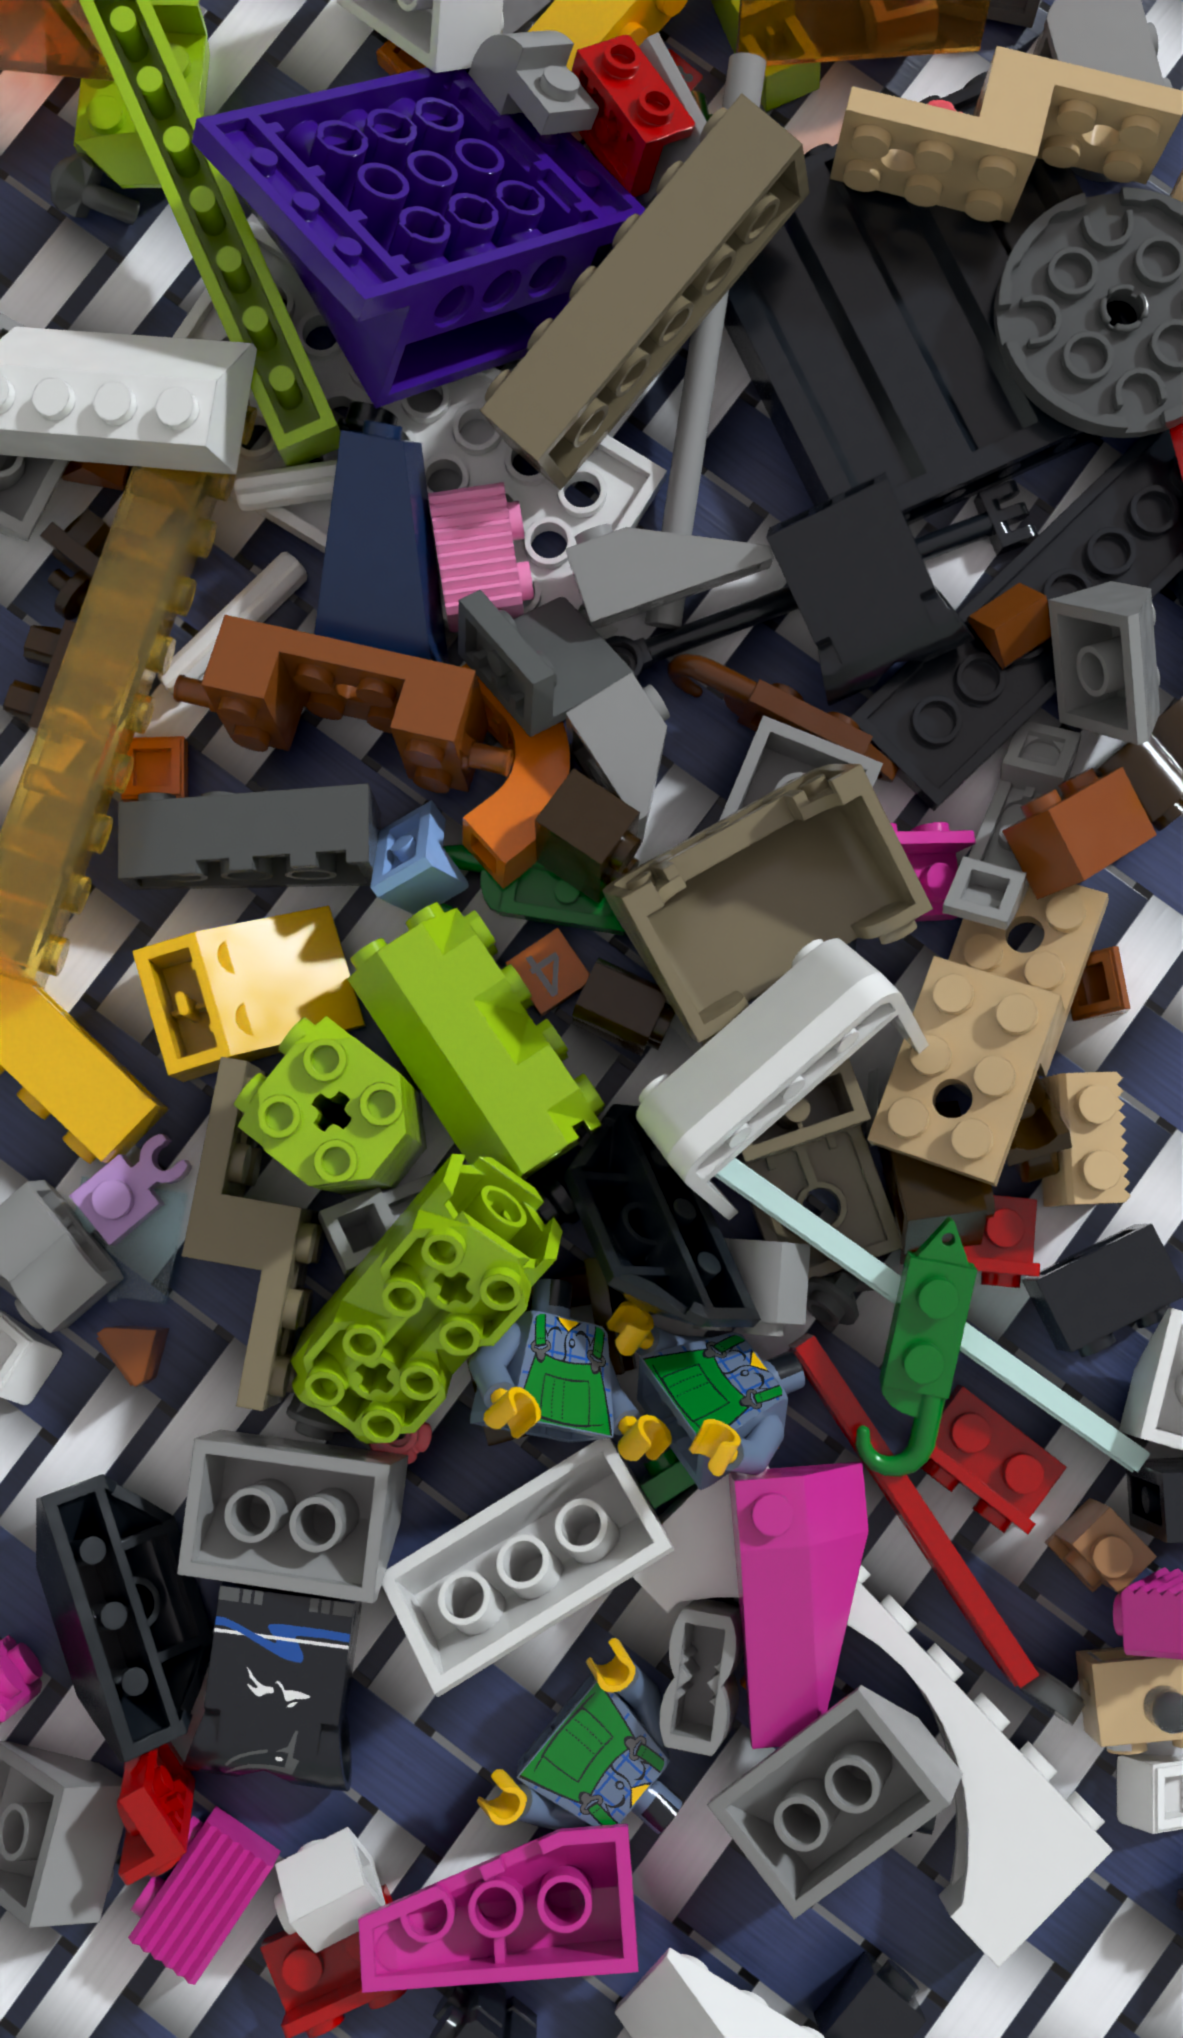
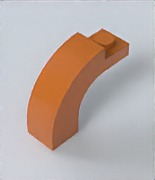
(503, 826)

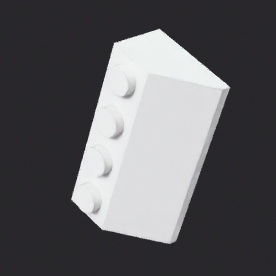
(124, 398)
(524, 1564)

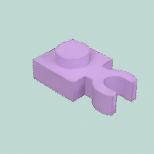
(124, 1193)

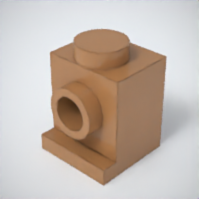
(1100, 1547)

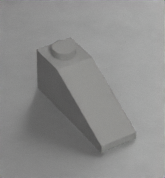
(645, 569)

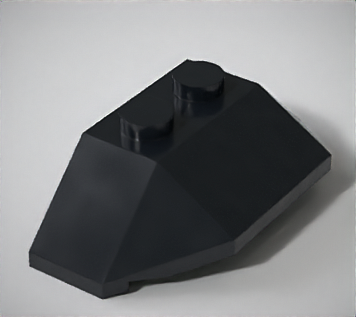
(653, 1229)
(123, 1612)

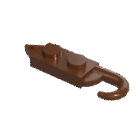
(777, 701)

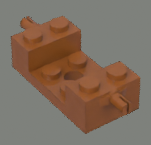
(269, 672)

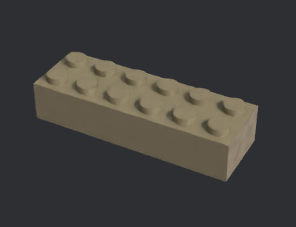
(649, 290)

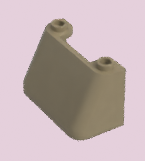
(757, 887)

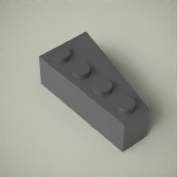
(249, 839)

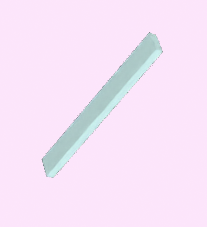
(973, 1344)

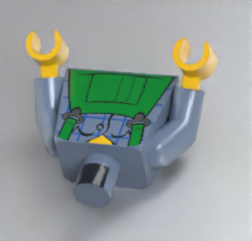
(558, 1381)
(710, 1393)
(594, 1757)

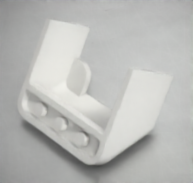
(769, 1062)

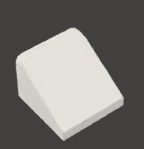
(24, 1360)
(1150, 1792)

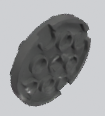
(1056, 319)

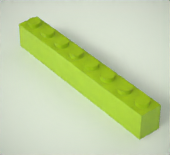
(214, 227)

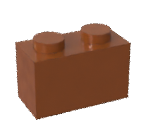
(1079, 832)

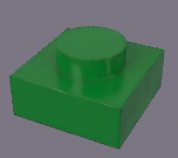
(664, 1478)

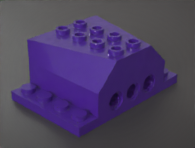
(420, 219)

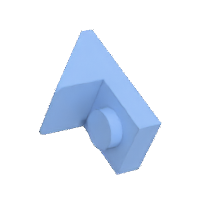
(413, 865)

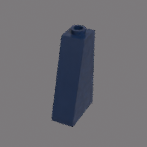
(380, 548)

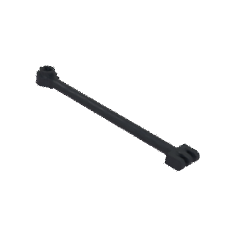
(989, 522)

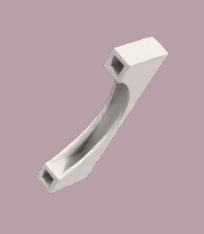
(1015, 1834)

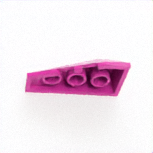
(797, 1575)
(522, 1916)

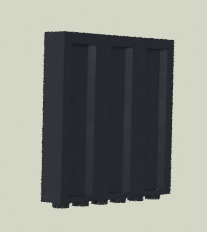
(882, 341)

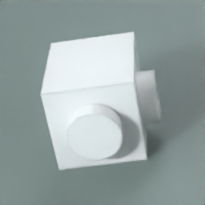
(327, 1889)

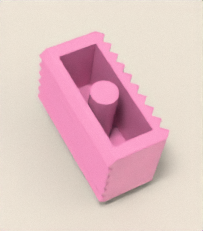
(476, 548)

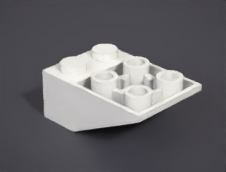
(688, 2001)

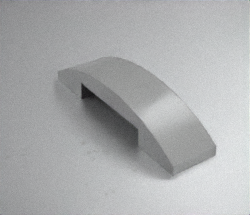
(990, 880)

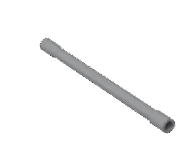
(743, 76)

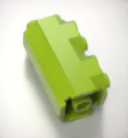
(472, 1043)
(310, 1094)
(425, 1300)

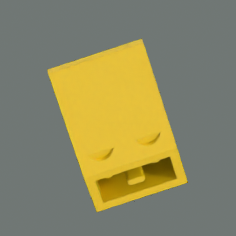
(244, 988)

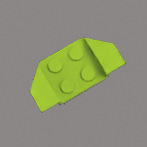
(102, 120)

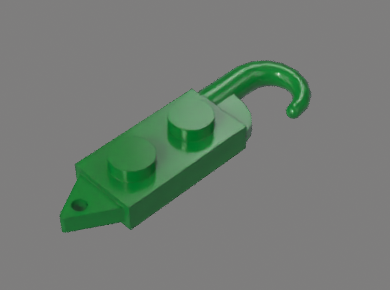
(538, 897)
(923, 1346)

